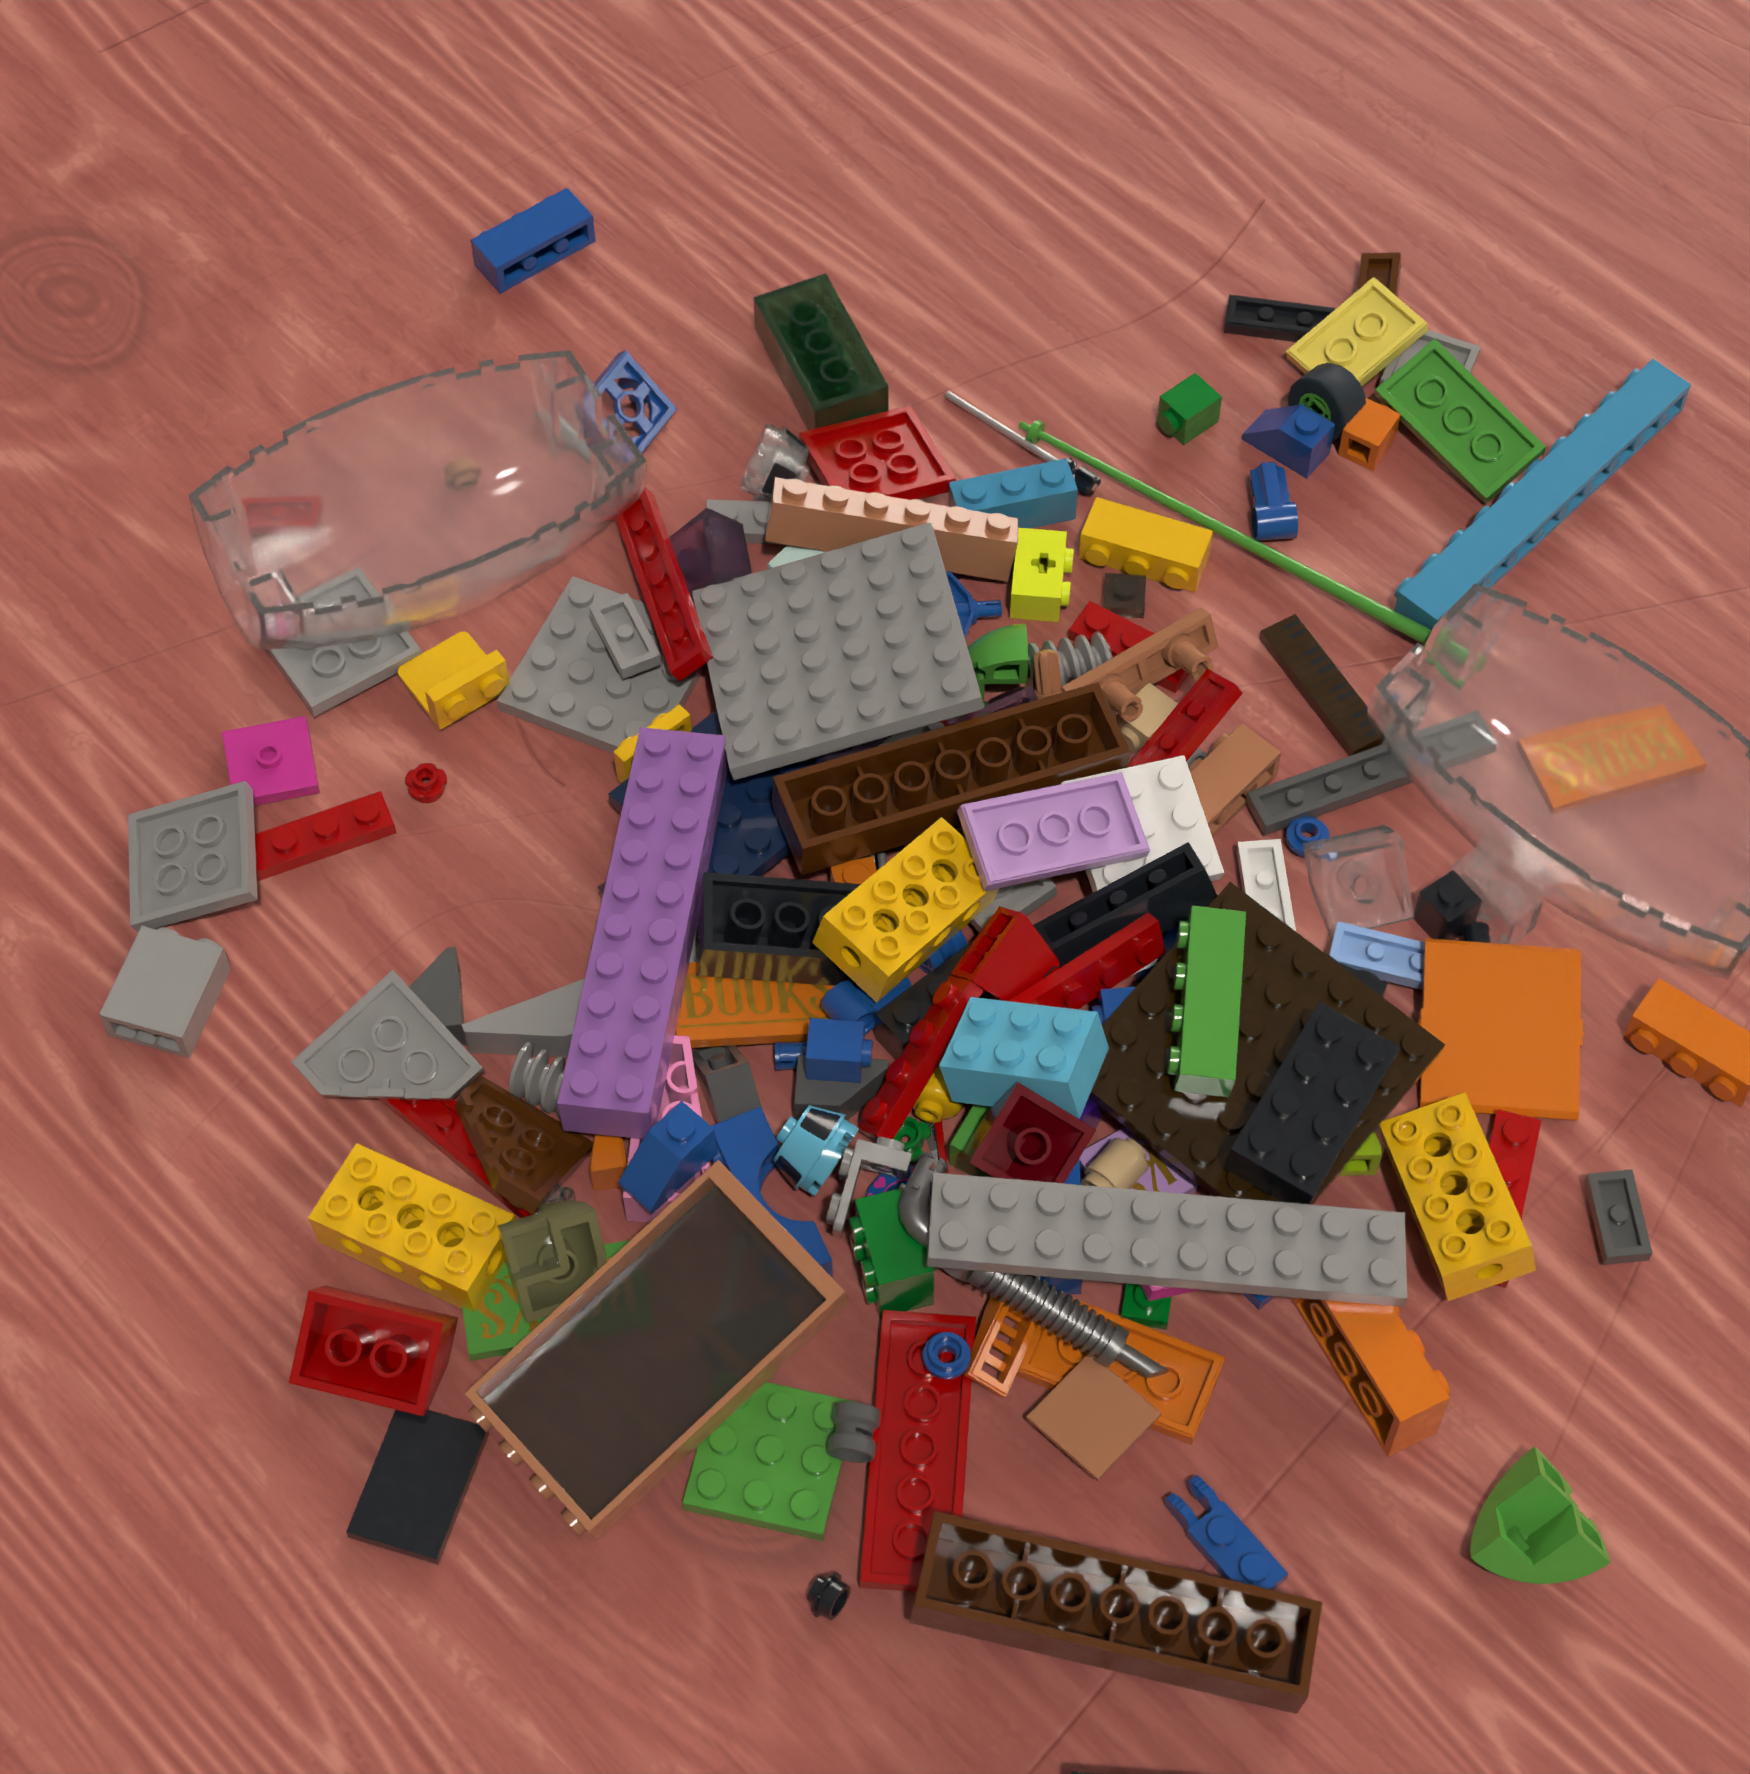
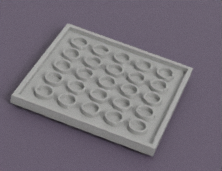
(835, 651)

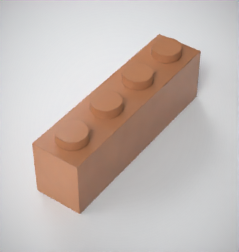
(1233, 768)

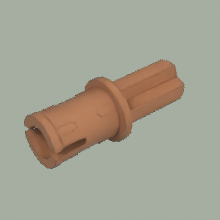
(1047, 673)

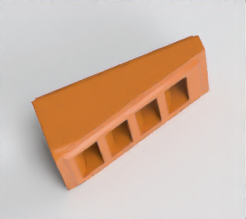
(607, 1162)
(1014, 1352)

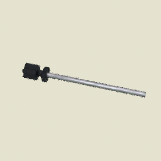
(1085, 479)

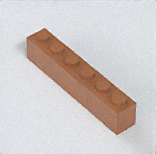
(839, 517)

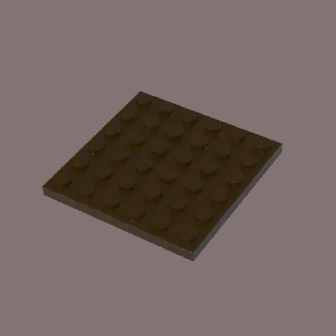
(1279, 992)

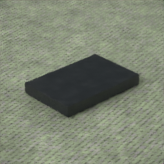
(418, 1484)

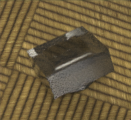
(1125, 594)

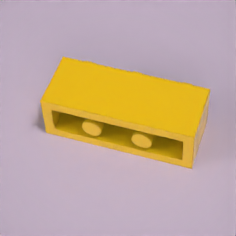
(1145, 544)

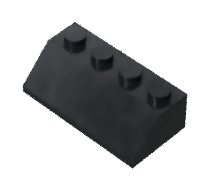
(765, 928)

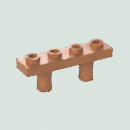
(1152, 660)

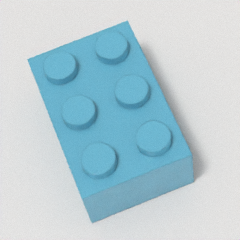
(1037, 1045)

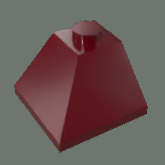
(1028, 1139)

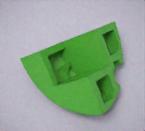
(1000, 656)
(1534, 1527)

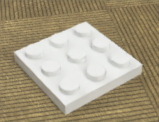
(1168, 815)

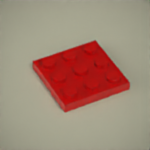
(879, 455)

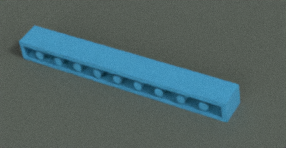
(1545, 494)

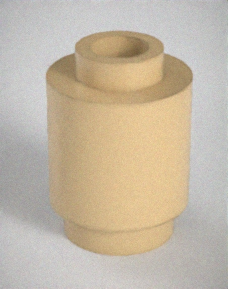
(1117, 1165)

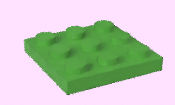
(770, 1464)

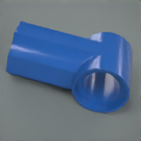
(1272, 511)
(853, 1004)

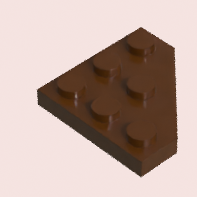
(518, 1144)

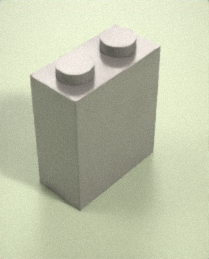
(165, 991)

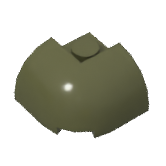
(551, 1255)

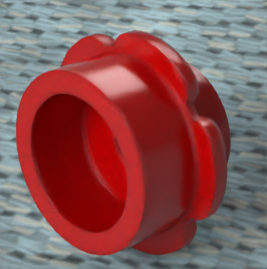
(429, 791)

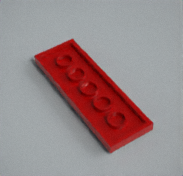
(918, 1448)

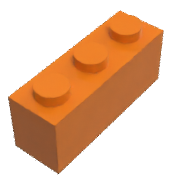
(1693, 1041)

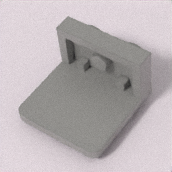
(883, 1157)

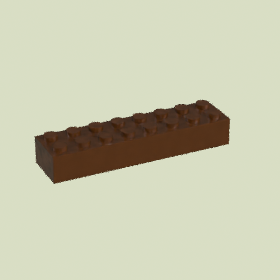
(905, 786)
(1117, 1612)

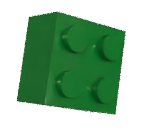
(889, 1257)

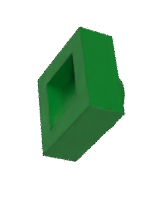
(1145, 1312)

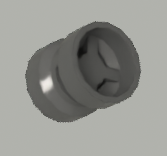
(854, 1432)

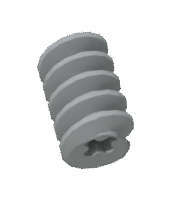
(1073, 660)
(537, 1079)

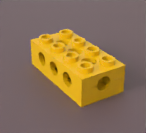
(904, 911)
(1457, 1197)
(412, 1227)

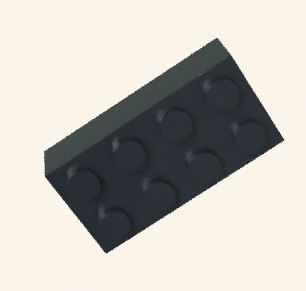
(1311, 1107)

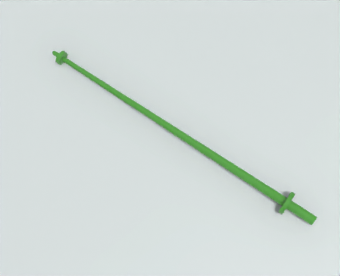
(1361, 602)

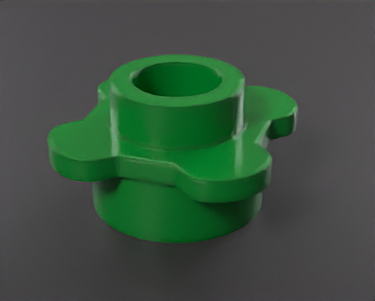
(917, 1133)

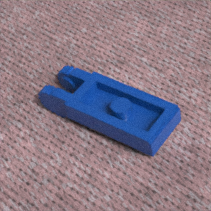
(1225, 1539)

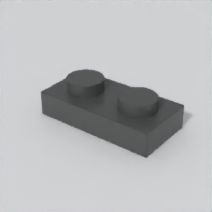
(1618, 1217)

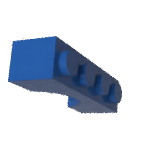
(748, 1151)

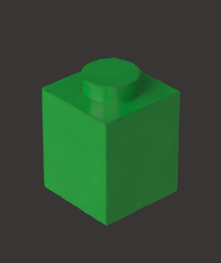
(1189, 409)

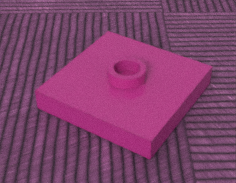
(272, 759)

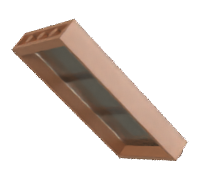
(655, 1351)

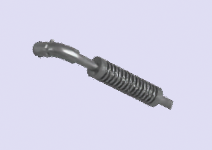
(1027, 1292)

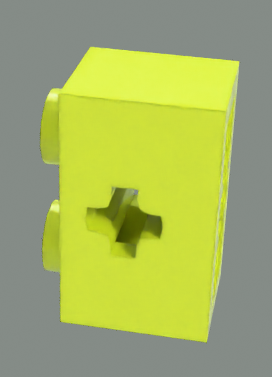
(1038, 575)

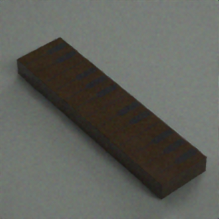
(1321, 684)

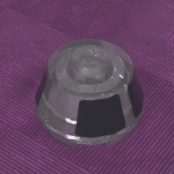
(776, 455)

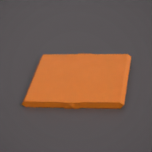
(1505, 1026)

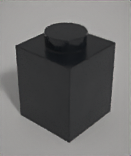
(1446, 907)

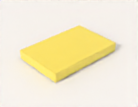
(1360, 334)

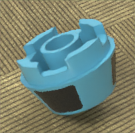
(813, 1147)

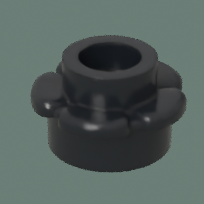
(828, 1596)

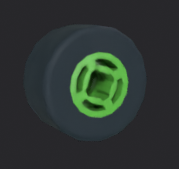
(1330, 393)

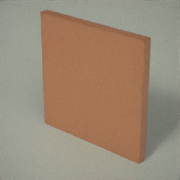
(1093, 1416)

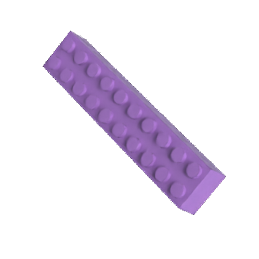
(644, 935)

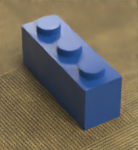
(533, 240)

